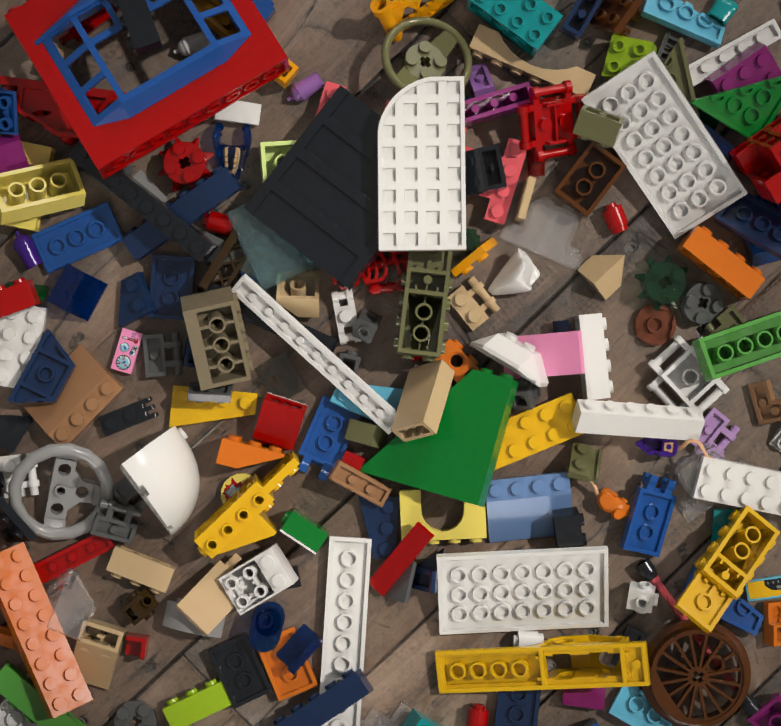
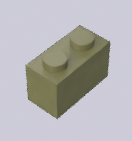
(598, 126)

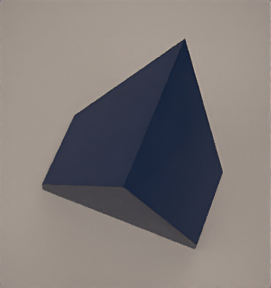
(426, 574)

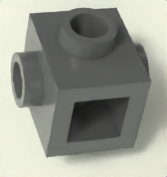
(526, 395)

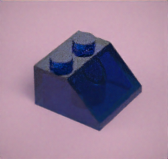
(77, 292)

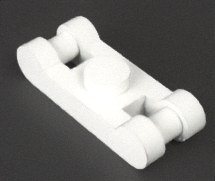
(345, 315)

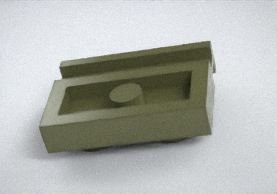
(584, 462)

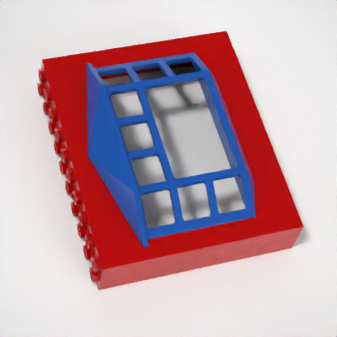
(166, 103)

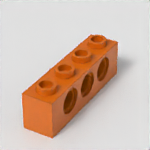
(468, 362)

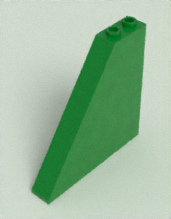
(466, 446)

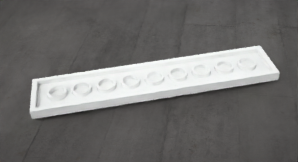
(345, 616)

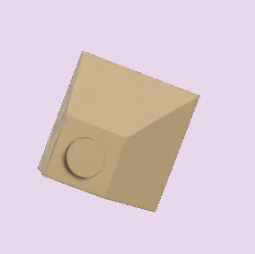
(301, 294)

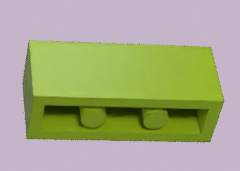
(196, 704)

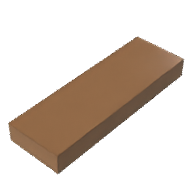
(359, 483)

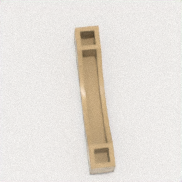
(490, 45)

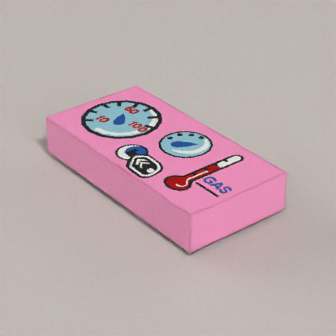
(127, 351)

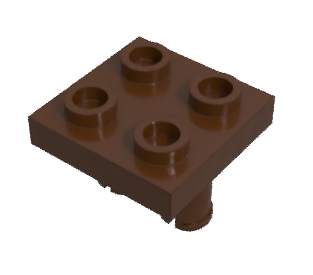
(615, 14)

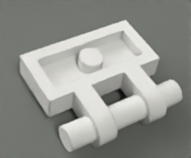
(8, 465)

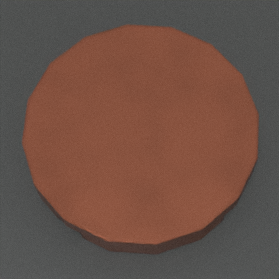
(654, 326)

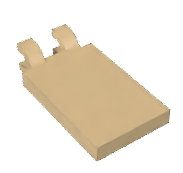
(208, 600)

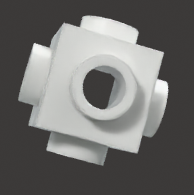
(642, 597)

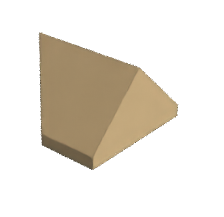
(603, 273)

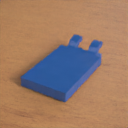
(325, 437)
(649, 516)

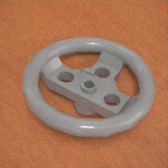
(62, 489)

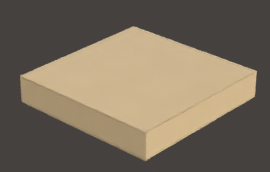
(525, 198)

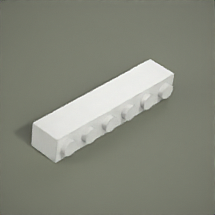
(637, 420)

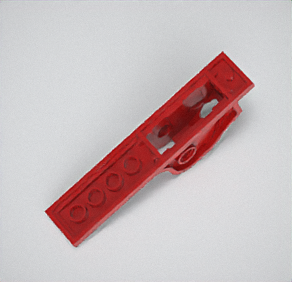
(35, 98)

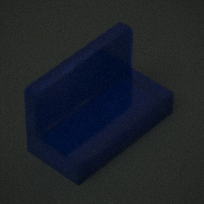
(299, 648)

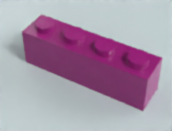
(495, 104)

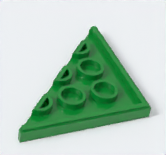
(745, 107)

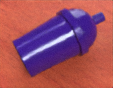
(26, 250)

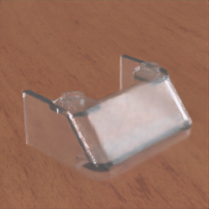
(70, 604)

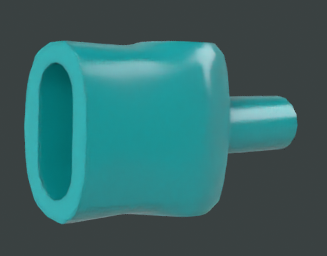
(722, 11)

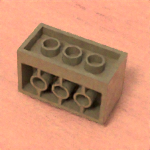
(217, 337)

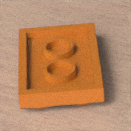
(282, 680)

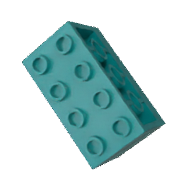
(519, 21)

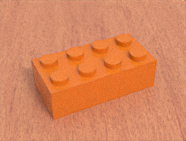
(721, 263)

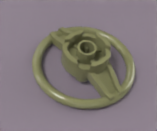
(430, 54)

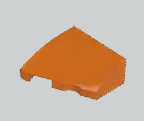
(772, 622)

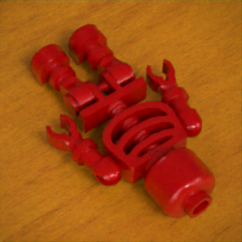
(375, 284)

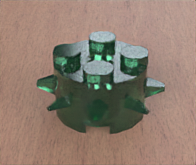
(652, 289)

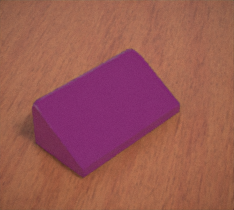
(584, 697)

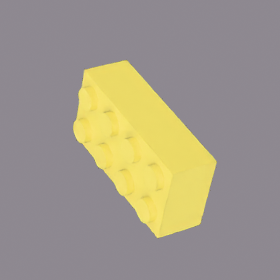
(40, 190)

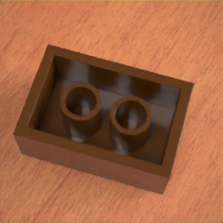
(589, 179)

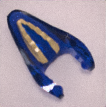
(231, 155)

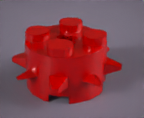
(181, 152)

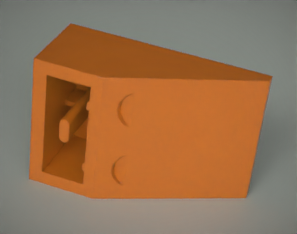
(240, 453)

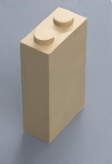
(423, 400)

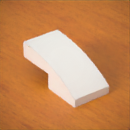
(240, 112)

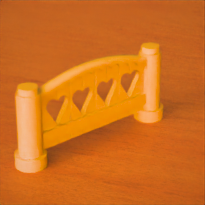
(391, 12)

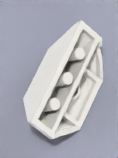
(514, 355)

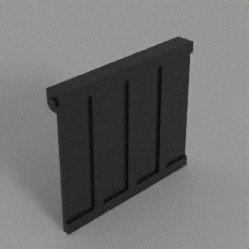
(327, 190)

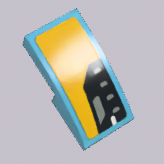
(764, 588)

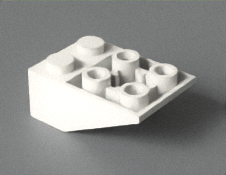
(258, 579)

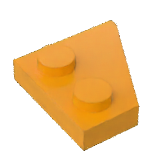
(477, 255)

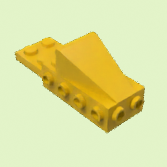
(243, 515)
(726, 567)

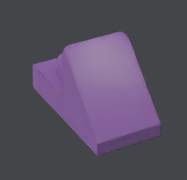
(480, 80)

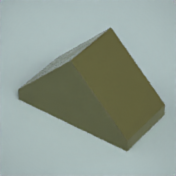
(365, 434)

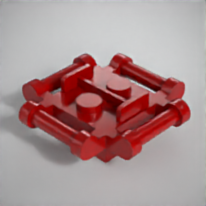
(549, 121)

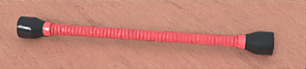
(648, 571)

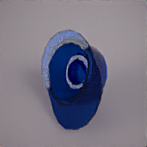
(266, 626)

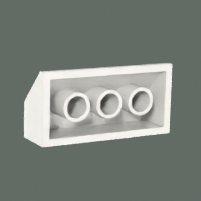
(595, 380)

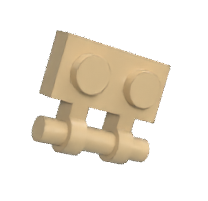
(468, 308)

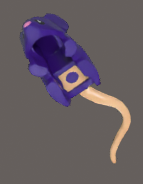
(665, 447)

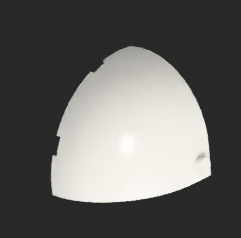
(166, 477)

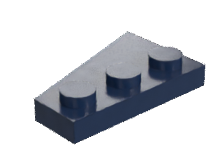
(381, 525)

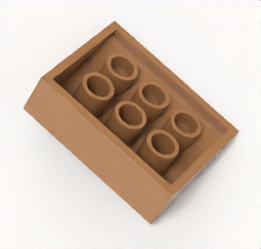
(81, 401)

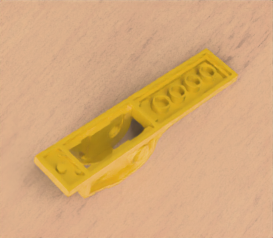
(526, 666)

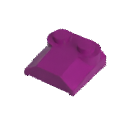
(12, 153)
(769, 713)

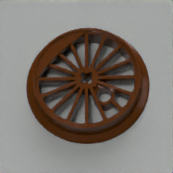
(660, 698)

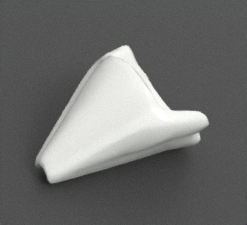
(515, 276)

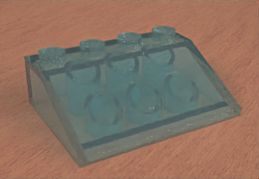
(267, 253)

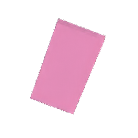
(559, 351)

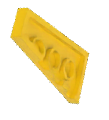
(191, 412)

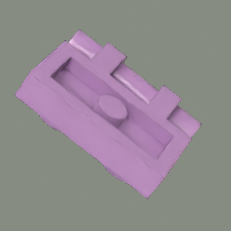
(713, 426)

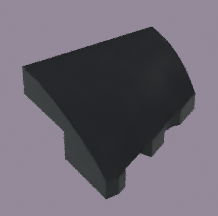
(12, 430)

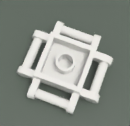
(683, 377)

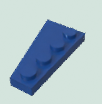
(738, 613)

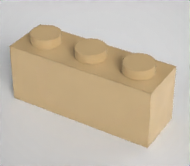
(141, 569)

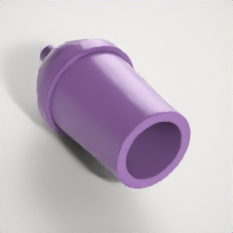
(306, 87)

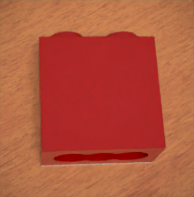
(279, 421)

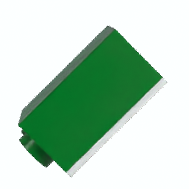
(303, 530)

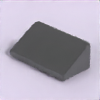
(401, 589)

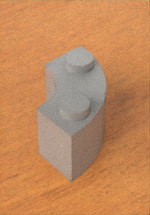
(176, 620)

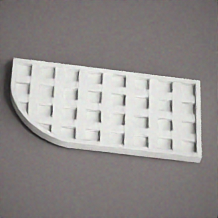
(423, 167)

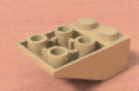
(99, 652)

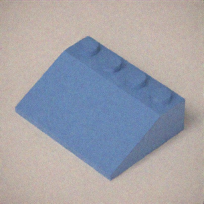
(523, 505)

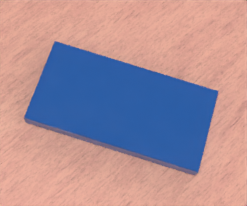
(77, 237)

